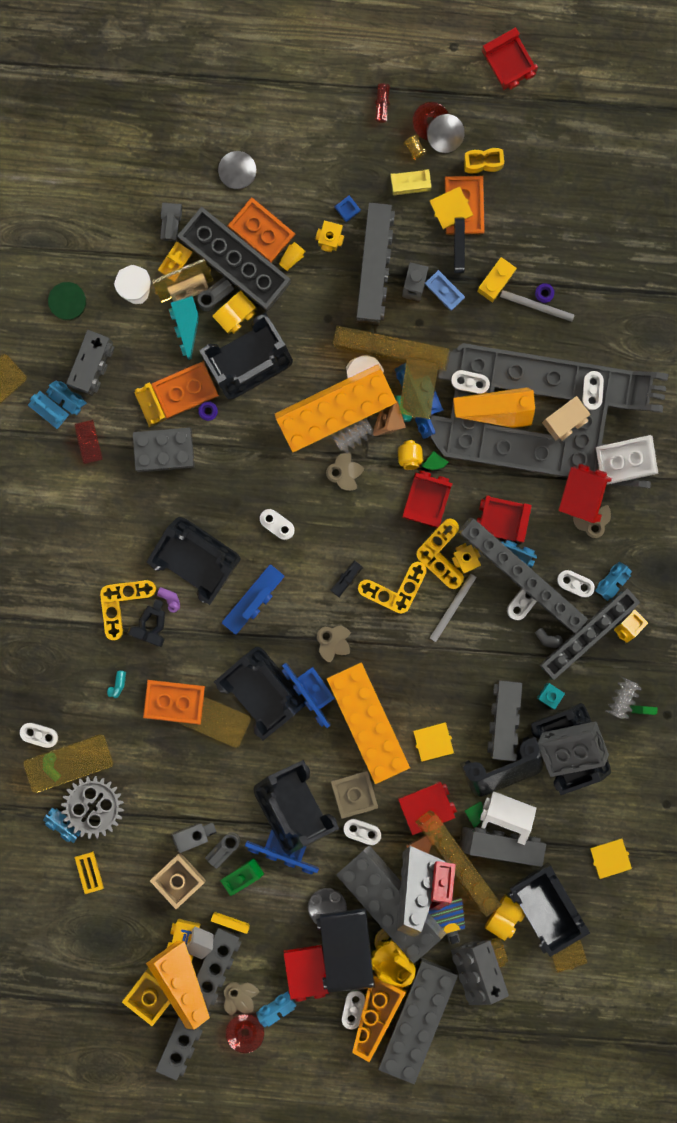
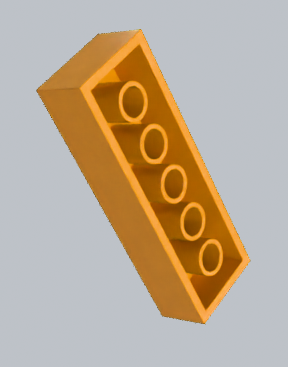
(335, 408)
(368, 723)

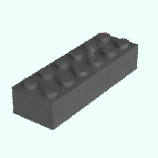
(234, 259)
(374, 263)
(378, 892)
(417, 1021)

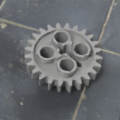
(106, 817)

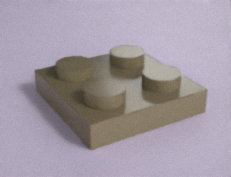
(354, 794)

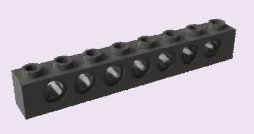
(522, 575)
(167, 1065)

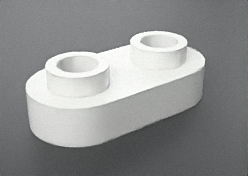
(470, 381)
(594, 391)
(277, 524)
(575, 583)
(523, 603)
(39, 735)
(362, 831)
(353, 1008)

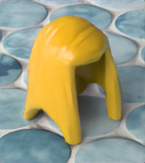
(393, 965)

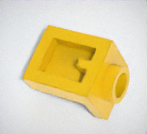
(630, 626)

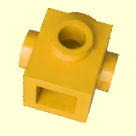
(333, 230)
(473, 561)

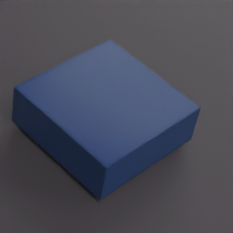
(347, 208)

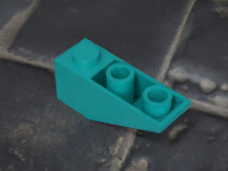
(187, 322)

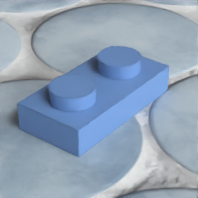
(444, 290)

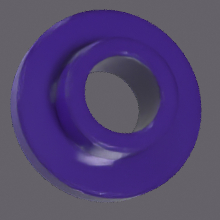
(546, 287)
(205, 405)

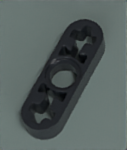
(459, 245)

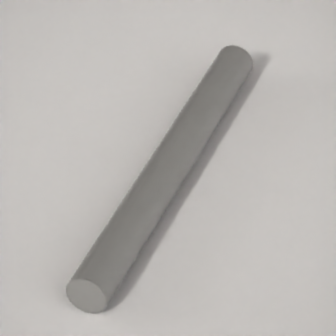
(536, 305)
(453, 607)

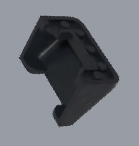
(248, 358)
(194, 558)
(262, 691)
(566, 718)
(485, 783)
(292, 808)
(549, 910)
(346, 950)

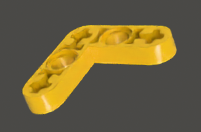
(434, 551)
(393, 596)
(115, 602)

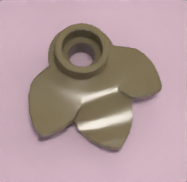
(347, 472)
(586, 526)
(335, 644)
(241, 1000)

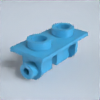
(73, 401)
(48, 409)
(525, 554)
(607, 587)
(55, 822)
(268, 1013)

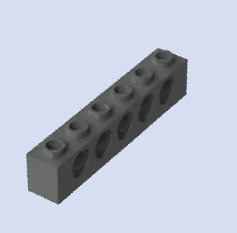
(589, 633)

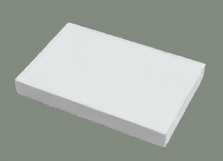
(628, 459)

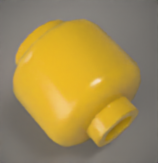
(410, 455)

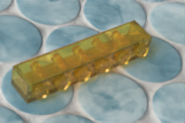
(389, 347)
(464, 870)

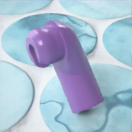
(171, 598)

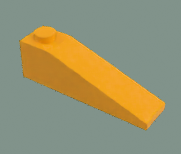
(502, 408)

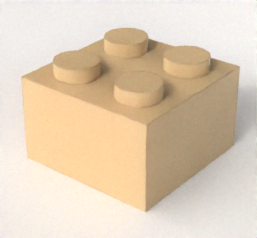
(566, 418)
(177, 880)

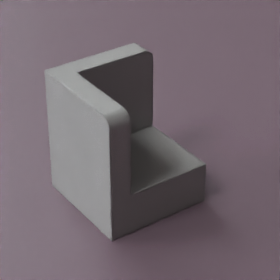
(201, 943)

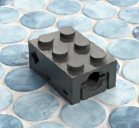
(90, 363)
(163, 449)
(573, 749)
(479, 973)

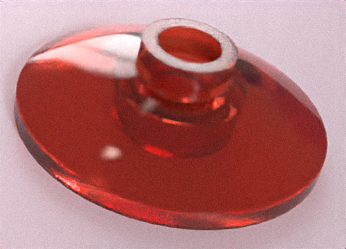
(426, 110)
(244, 1043)

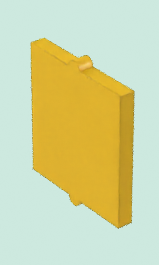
(451, 206)
(433, 742)
(610, 858)

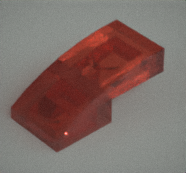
(88, 441)

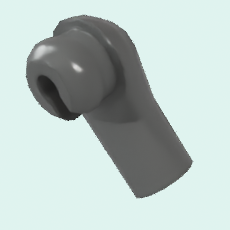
(548, 641)

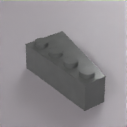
(502, 847)

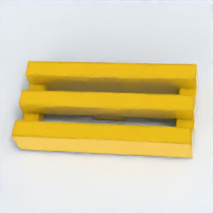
(85, 857)
(230, 922)

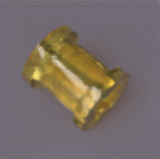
(414, 147)

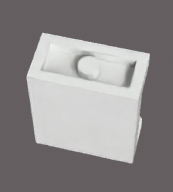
(509, 814)

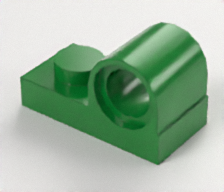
(242, 877)

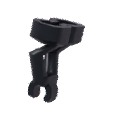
(152, 636)

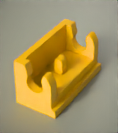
(150, 405)

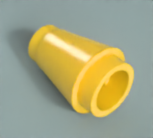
(292, 256)

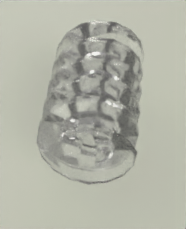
(353, 435)
(624, 699)

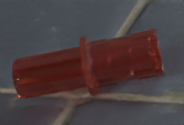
(382, 102)

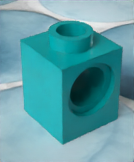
(550, 696)

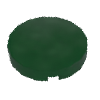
(67, 301)

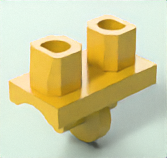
(175, 259)

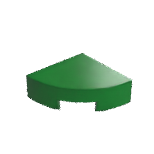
(435, 462)
(644, 709)
(474, 813)

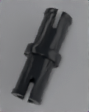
(346, 579)

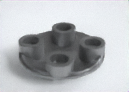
(445, 133)
(237, 170)
(325, 901)

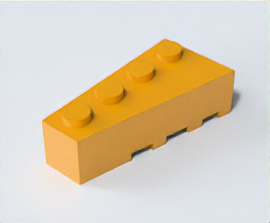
(179, 983)
(376, 1016)

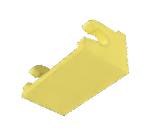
(411, 182)

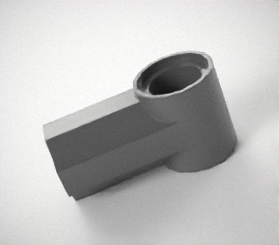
(170, 216)
(216, 293)
(222, 850)

